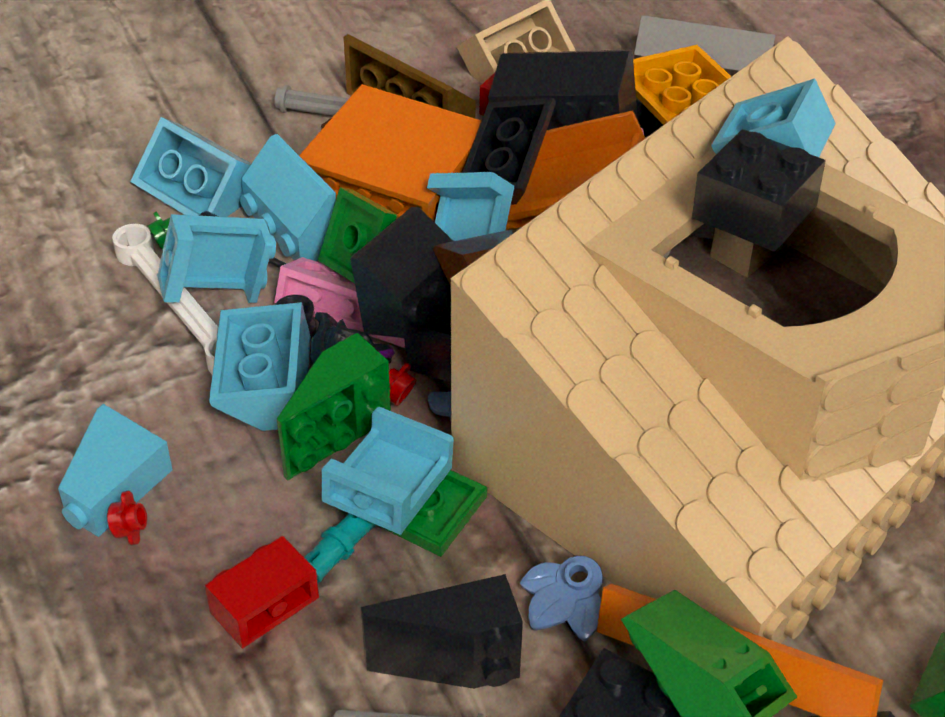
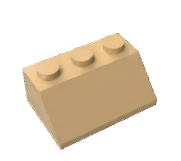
(527, 31)

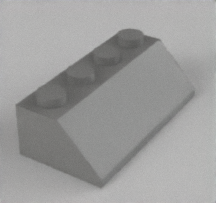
(727, 46)

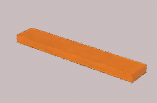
(818, 683)

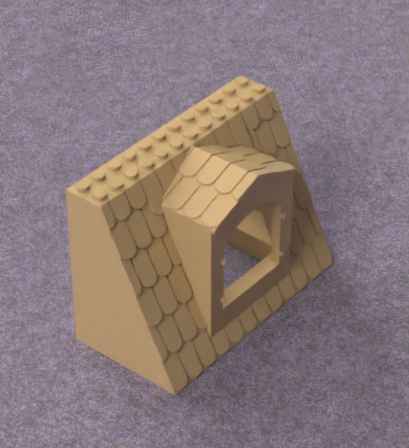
(680, 424)

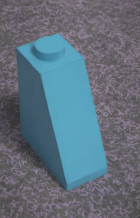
(110, 460)

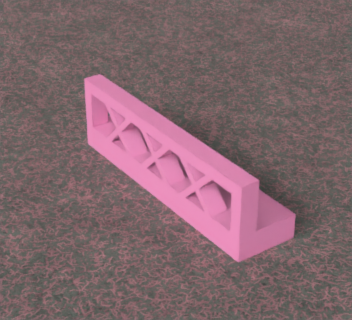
(327, 291)

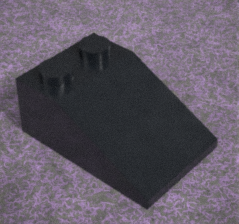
(447, 635)

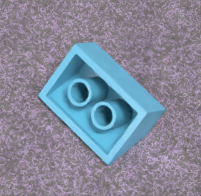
(190, 171)
(289, 198)
(259, 362)

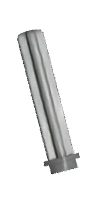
(307, 102)

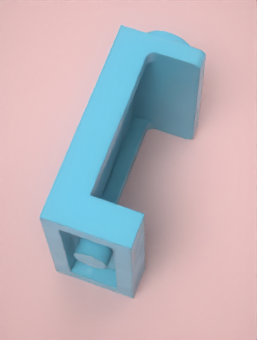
(471, 203)
(215, 255)
(389, 471)

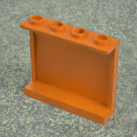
(390, 147)
(571, 158)

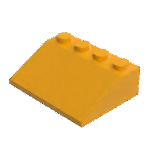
(675, 80)

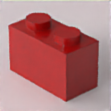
(262, 591)

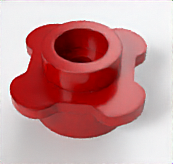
(400, 384)
(127, 518)

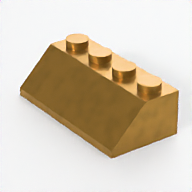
(381, 71)

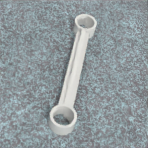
(142, 254)

